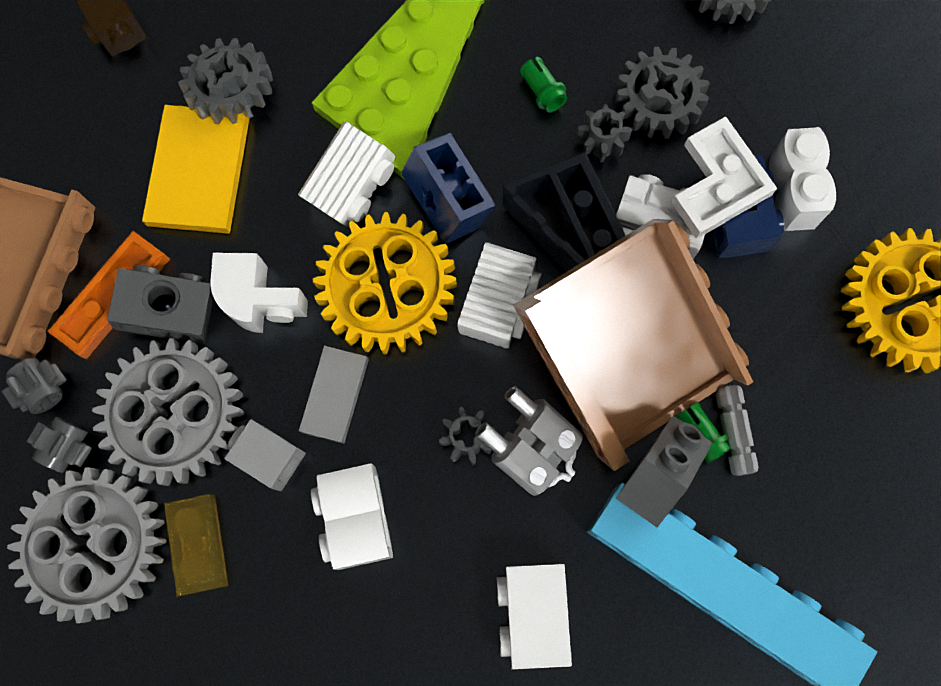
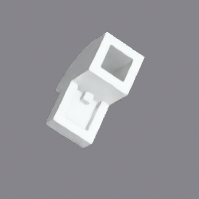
(241, 292)

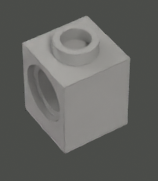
(263, 455)

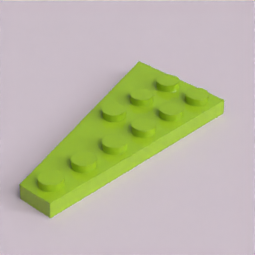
(401, 75)

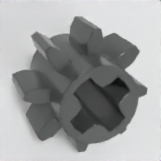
(606, 121)
(34, 385)
(455, 431)
(59, 444)

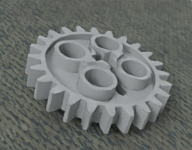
(145, 383)
(58, 576)

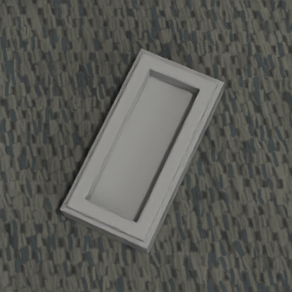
(334, 395)

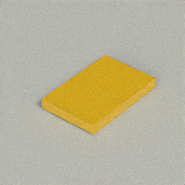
(195, 172)

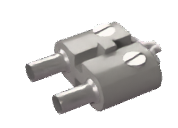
(535, 446)

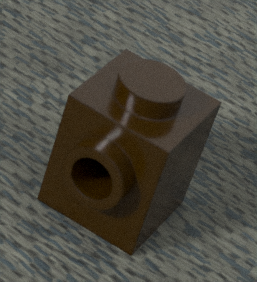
(111, 24)

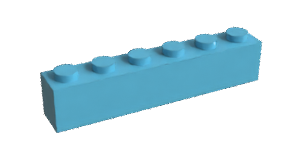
(737, 594)

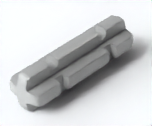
(737, 428)

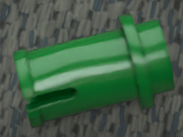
(548, 91)
(700, 420)

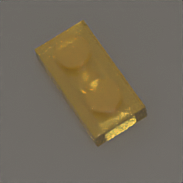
(195, 545)

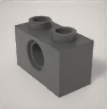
(137, 290)
(665, 471)

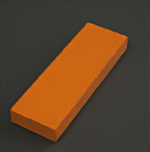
(85, 319)

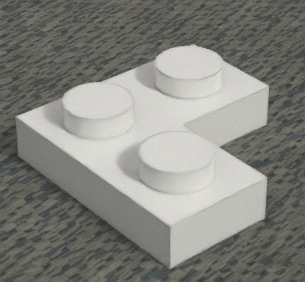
(732, 182)

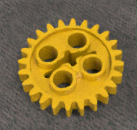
(902, 265)
(348, 292)

